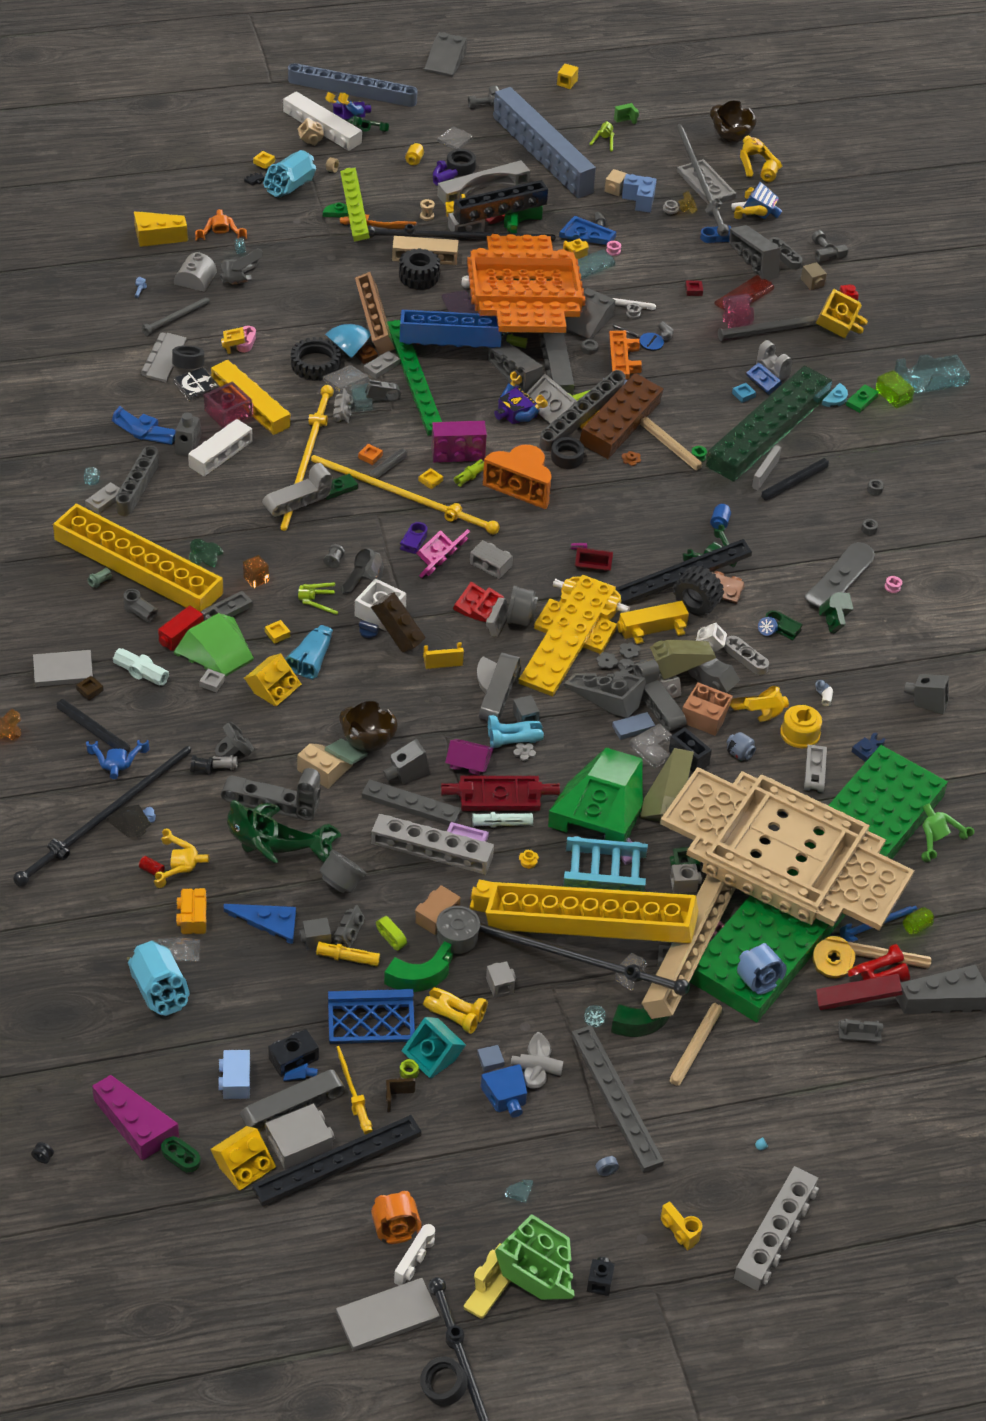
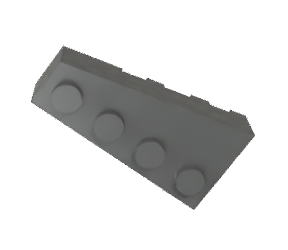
(756, 250)

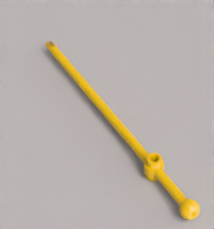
(317, 420)
(451, 512)

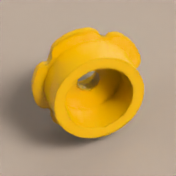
(528, 859)

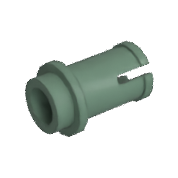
(96, 579)

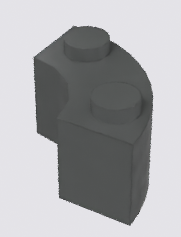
(715, 675)

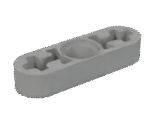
(756, 663)

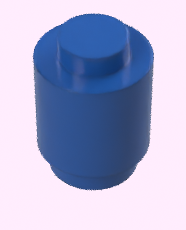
(720, 516)

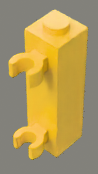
(653, 620)

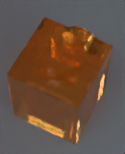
(256, 571)

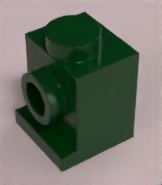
(680, 854)

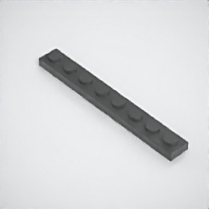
(617, 1099)

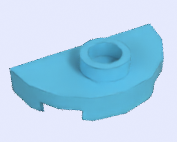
(836, 397)

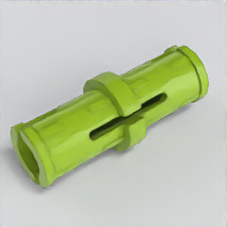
(469, 473)

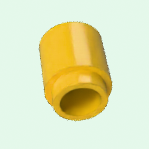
(414, 154)
(769, 171)

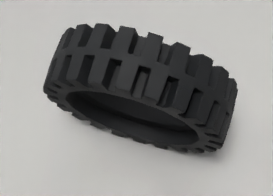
(315, 346)

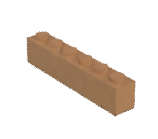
(374, 313)

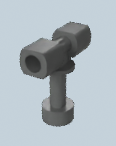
(473, 101)
(828, 249)

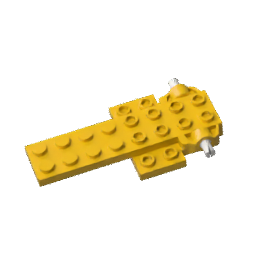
(570, 624)

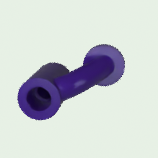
(445, 175)

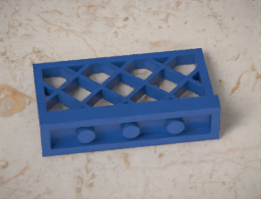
(366, 1000)

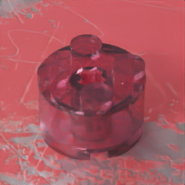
(738, 310)

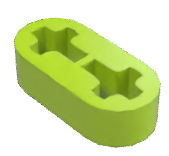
(391, 933)

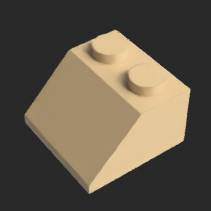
(326, 764)

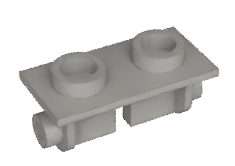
(342, 406)

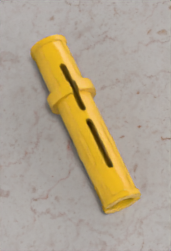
(344, 953)

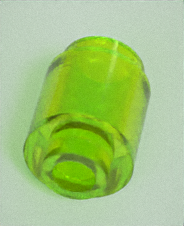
(918, 920)

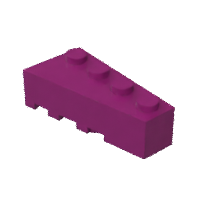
(134, 1117)

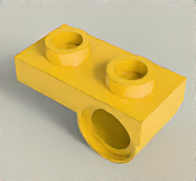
(679, 1226)

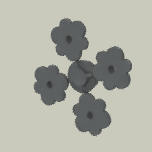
(625, 665)

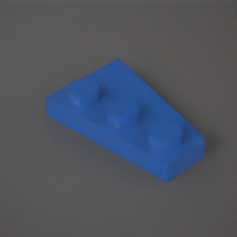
(587, 231)

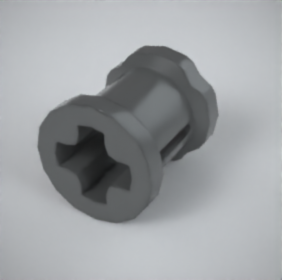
(332, 555)

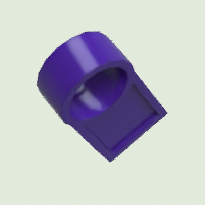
(413, 541)

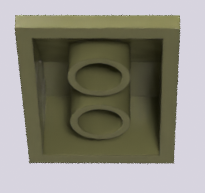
(680, 655)

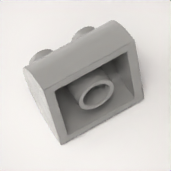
(196, 272)

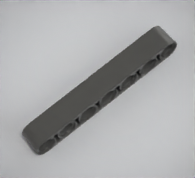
(582, 410)

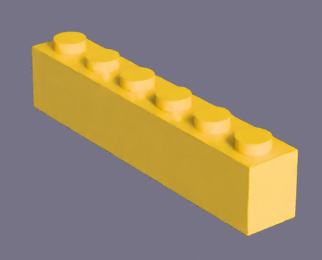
(265, 409)

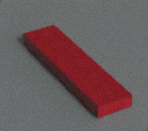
(859, 991)

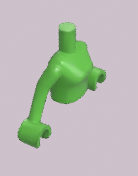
(936, 828)

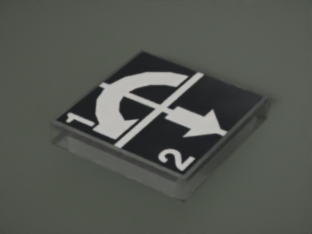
(195, 383)

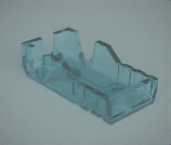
(933, 374)

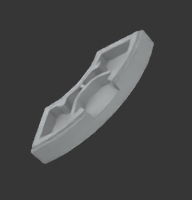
(485, 672)

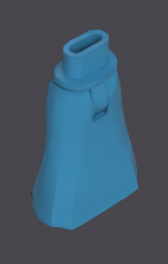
(309, 655)

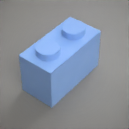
(236, 1074)

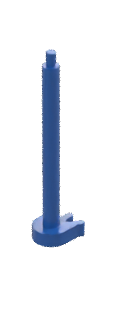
(848, 933)

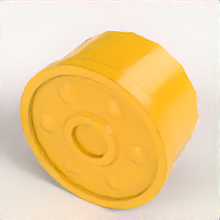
(801, 726)

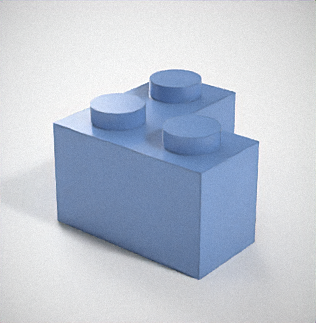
(640, 190)

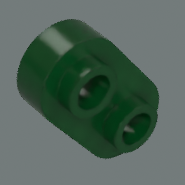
(182, 1155)

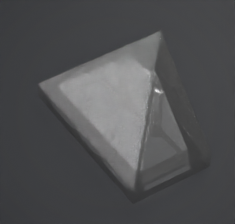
(182, 948)

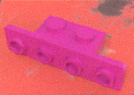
(437, 548)

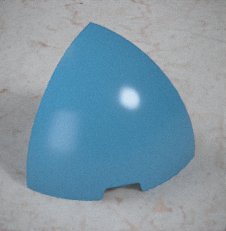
(349, 337)

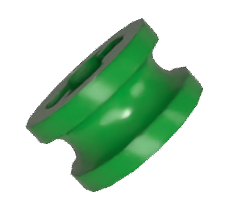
(699, 452)

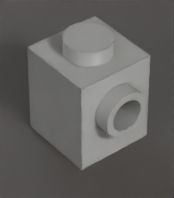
(500, 979)

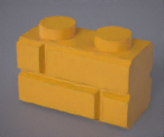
(193, 911)

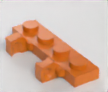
(619, 348)

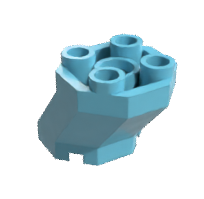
(289, 173)
(158, 978)

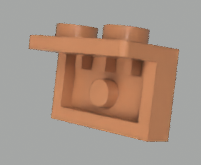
(732, 587)

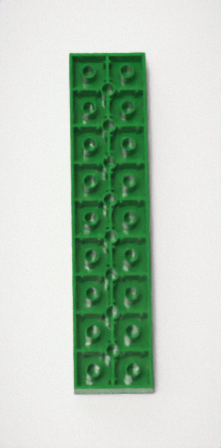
(883, 794)

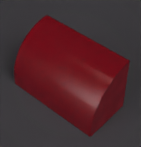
(594, 558)

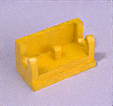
(444, 657)

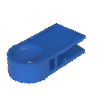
(715, 236)

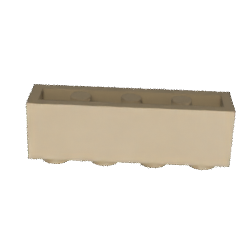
(445, 249)

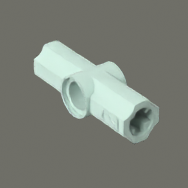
(141, 667)

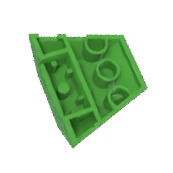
(216, 645)
(537, 1260)

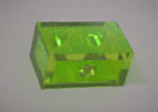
(894, 389)

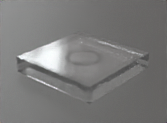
(346, 378)

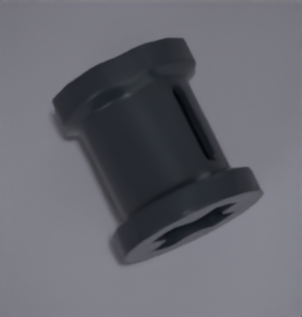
(201, 764)

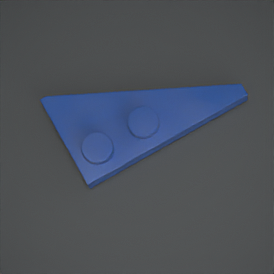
(273, 919)

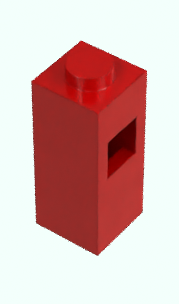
(175, 629)

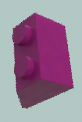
(468, 755)

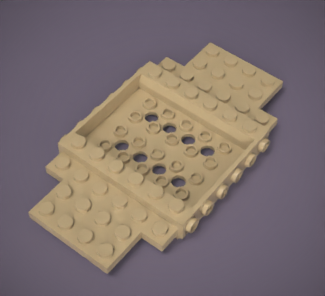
(839, 873)

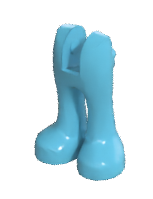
(513, 733)

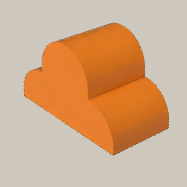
(519, 474)

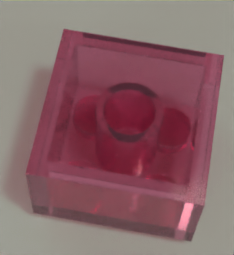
(228, 404)

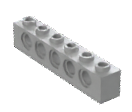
(432, 844)
(756, 1274)

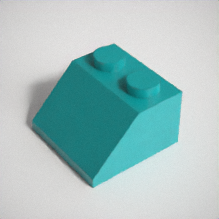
(433, 1046)

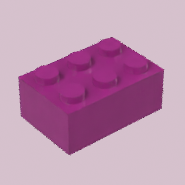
(458, 441)

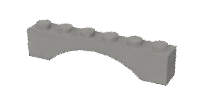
(505, 175)

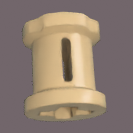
(427, 210)

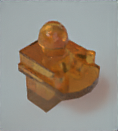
(9, 726)

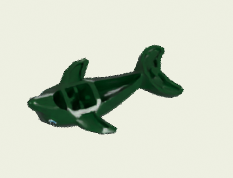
(261, 832)

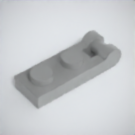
(815, 768)

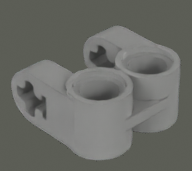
(778, 366)

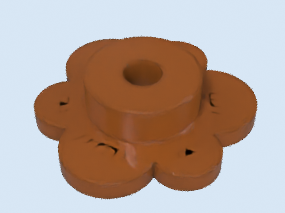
(631, 458)

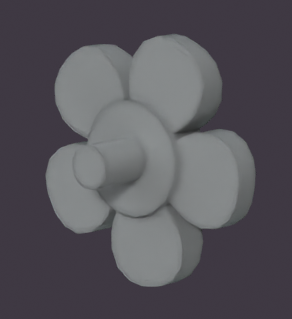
(524, 751)

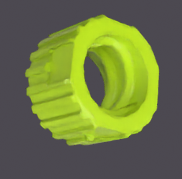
(409, 1063)

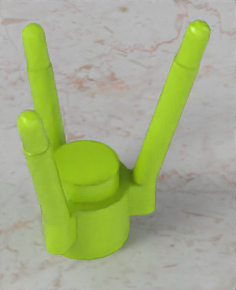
(605, 131)
(308, 592)

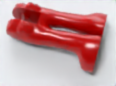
(893, 956)

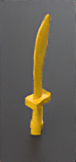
(358, 1102)

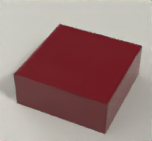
(694, 288)

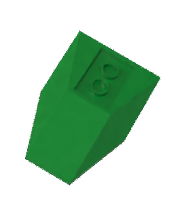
(602, 796)

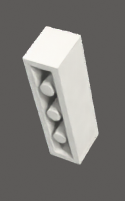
(220, 447)

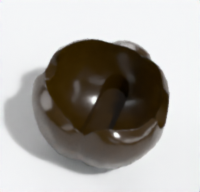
(732, 120)
(368, 726)

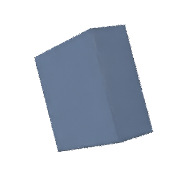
(490, 1058)

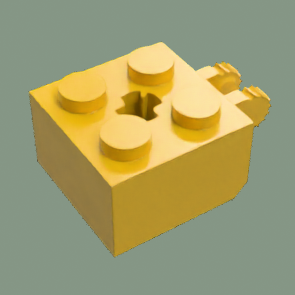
(840, 314)

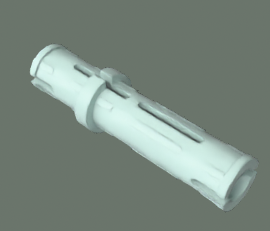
(502, 819)

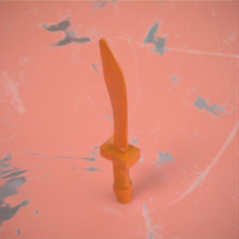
(399, 225)

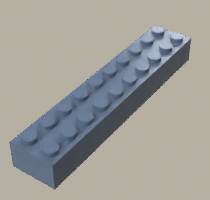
(544, 142)

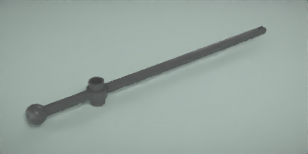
(713, 204)

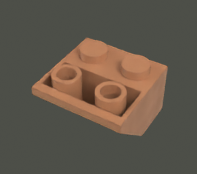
(706, 708)

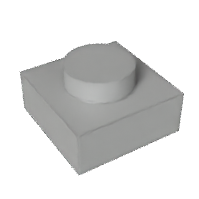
(212, 680)

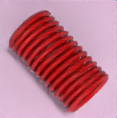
(151, 867)

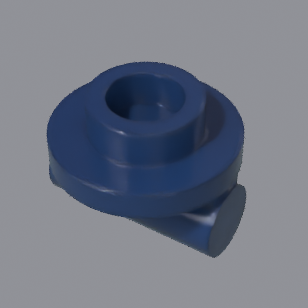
(368, 629)

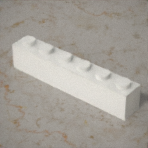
(333, 126)

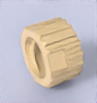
(332, 165)

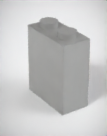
(299, 1135)

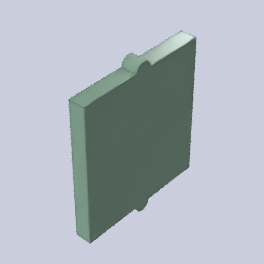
(345, 751)

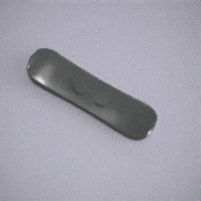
(842, 574)

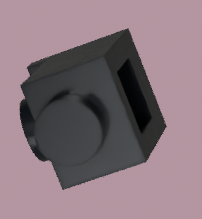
(600, 1276)

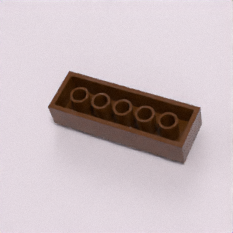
(621, 415)

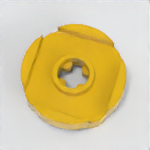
(824, 964)

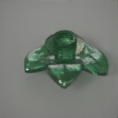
(205, 553)

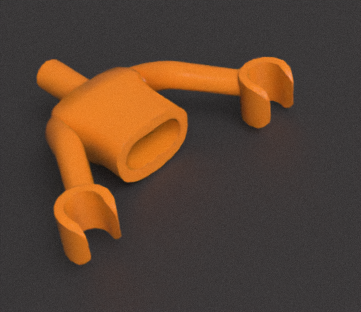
(220, 224)

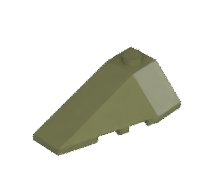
(667, 785)

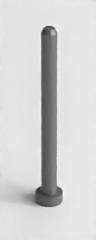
(147, 329)

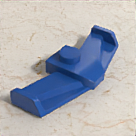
(144, 427)

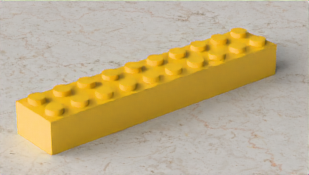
(138, 558)
(593, 912)

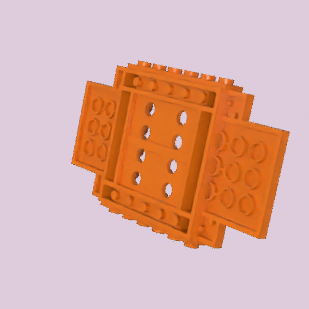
(525, 303)

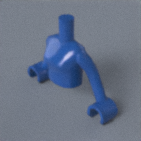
(117, 758)

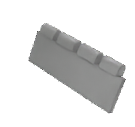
(159, 362)

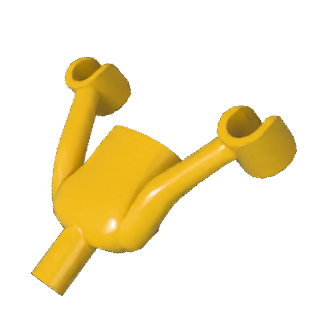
(181, 859)

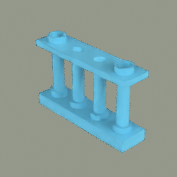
(594, 879)

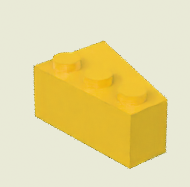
(159, 228)

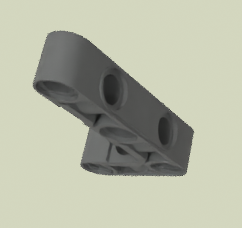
(296, 804)

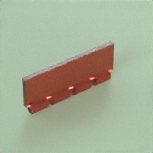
(754, 287)

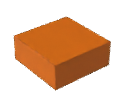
(370, 454)

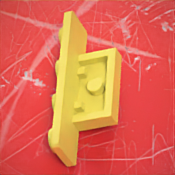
(488, 1285)

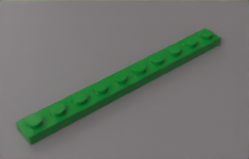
(415, 379)

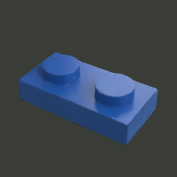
(764, 378)

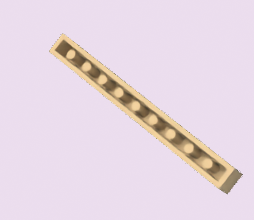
(684, 957)

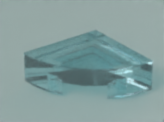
(519, 1191)

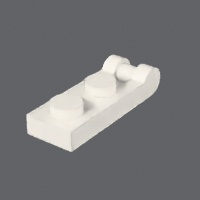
(415, 1254)

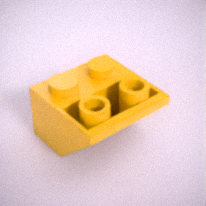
(273, 680)
(243, 1157)

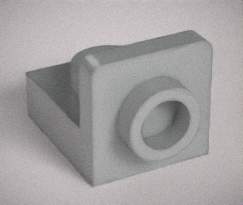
(672, 685)

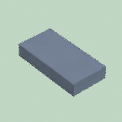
(633, 725)

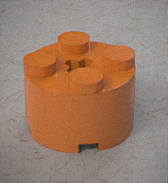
(396, 1217)

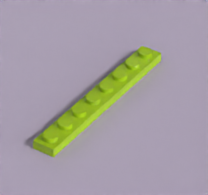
(354, 204)

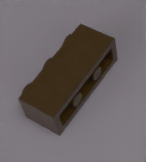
(398, 622)

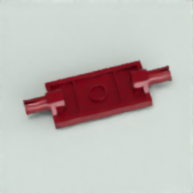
(500, 792)

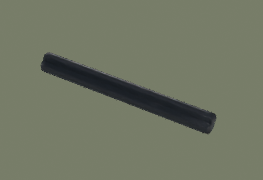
(795, 479)
(92, 725)

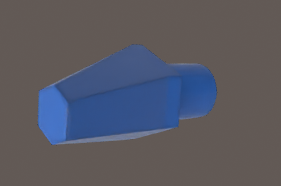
(300, 1073)

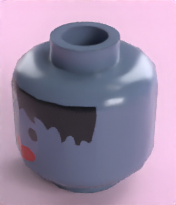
(741, 746)

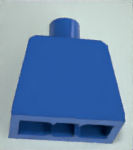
(505, 1089)

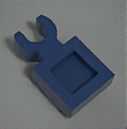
(866, 747)

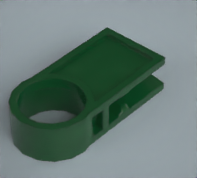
(786, 626)

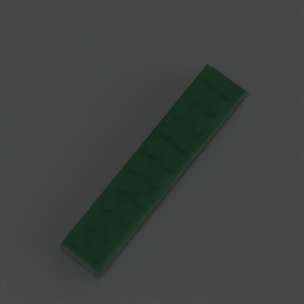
(768, 423)

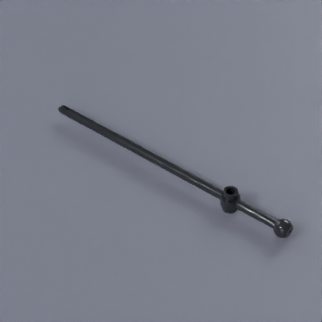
(409, 231)
(59, 849)
(632, 972)
(454, 1340)

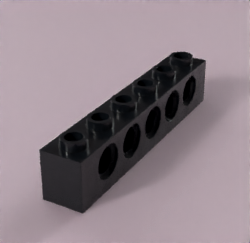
(500, 202)

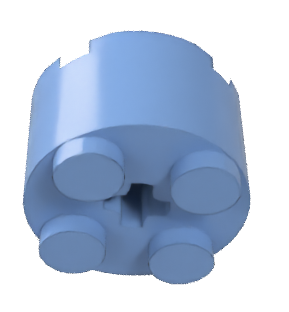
(761, 968)

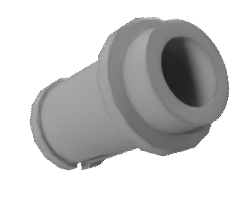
(225, 762)

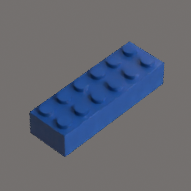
(449, 329)

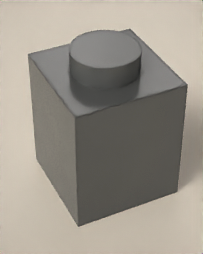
(525, 709)
(315, 931)

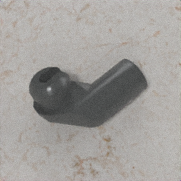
(667, 333)

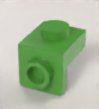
(626, 112)

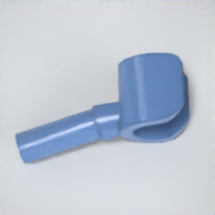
(140, 282)
(149, 812)

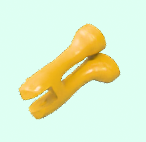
(443, 1002)

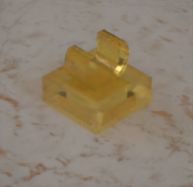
(687, 203)

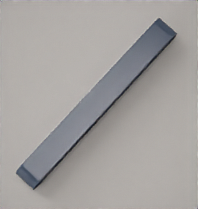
(352, 85)

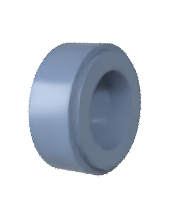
(607, 1166)

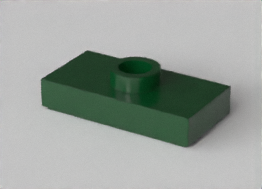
(342, 485)

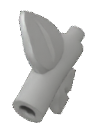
(538, 1062)

